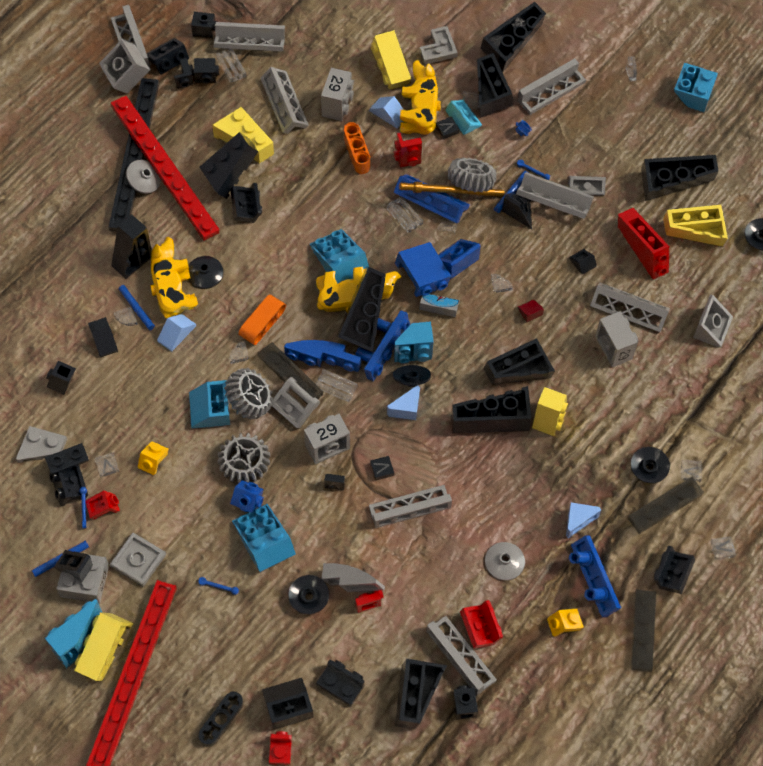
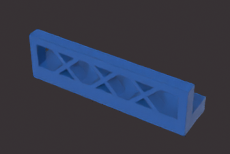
(439, 203)

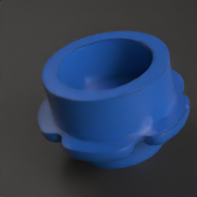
(523, 128)

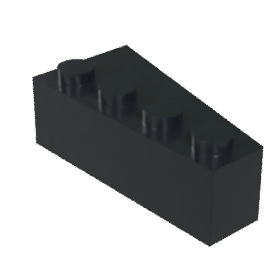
(513, 35)
(675, 174)
(363, 312)
(493, 414)

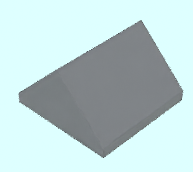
(713, 323)

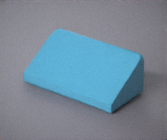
(463, 116)

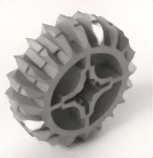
(472, 174)
(248, 393)
(230, 467)

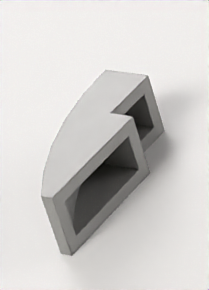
(350, 578)

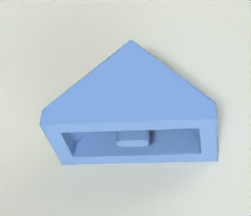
(388, 109)
(175, 331)
(406, 405)
(580, 516)

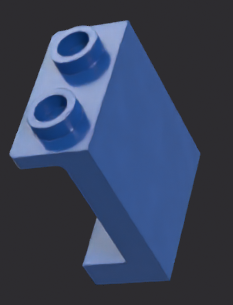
(424, 268)

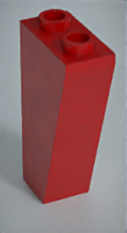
(645, 242)

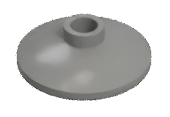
(138, 180)
(502, 569)

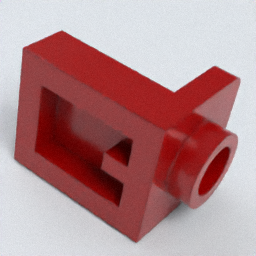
(102, 504)
(368, 601)
(280, 748)

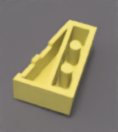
(390, 60)
(241, 122)
(697, 224)
(550, 411)
(101, 645)

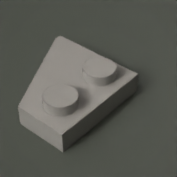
(40, 444)

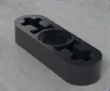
(235, 709)

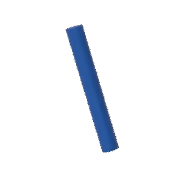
(513, 188)
(136, 307)
(51, 563)

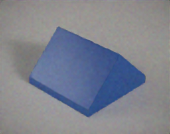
(460, 256)

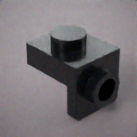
(185, 79)

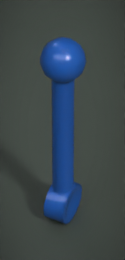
(520, 163)
(83, 490)
(202, 581)

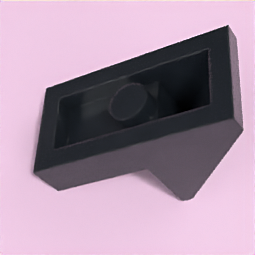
(103, 337)
(74, 563)

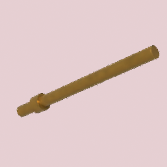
(418, 187)

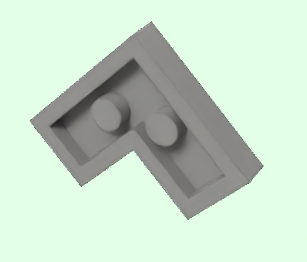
(441, 49)

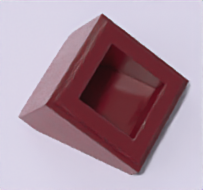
(531, 310)

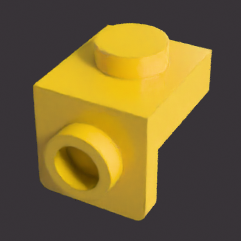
(151, 457)
(564, 621)

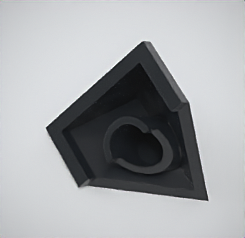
(518, 208)

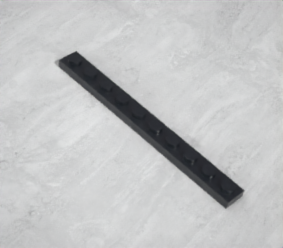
(125, 193)

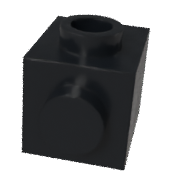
(203, 24)
(205, 70)
(60, 377)
(465, 702)

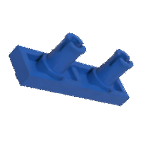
(384, 351)
(599, 585)

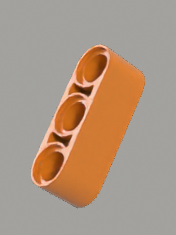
(354, 139)
(262, 319)

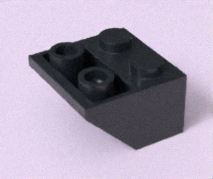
(288, 703)

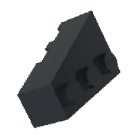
(492, 86)
(229, 163)
(131, 247)
(520, 364)
(416, 689)

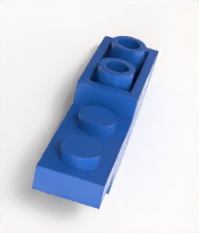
(316, 351)

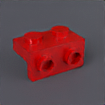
(408, 151)
(481, 625)

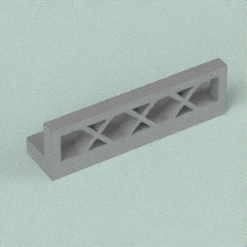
(133, 31)
(249, 35)
(549, 81)
(281, 100)
(555, 195)
(633, 300)
(410, 510)
(457, 658)

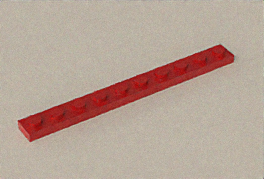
(165, 168)
(132, 675)

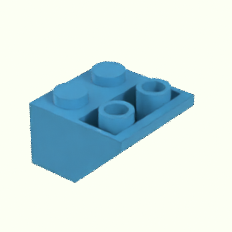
(695, 86)
(414, 343)
(209, 405)

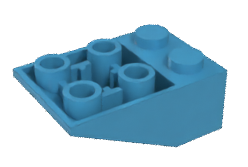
(339, 254)
(264, 537)
(69, 638)

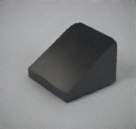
(583, 261)

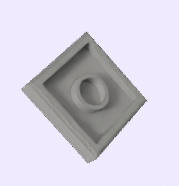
(138, 559)

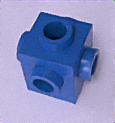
(247, 496)

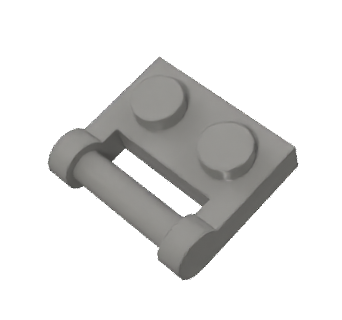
(290, 407)

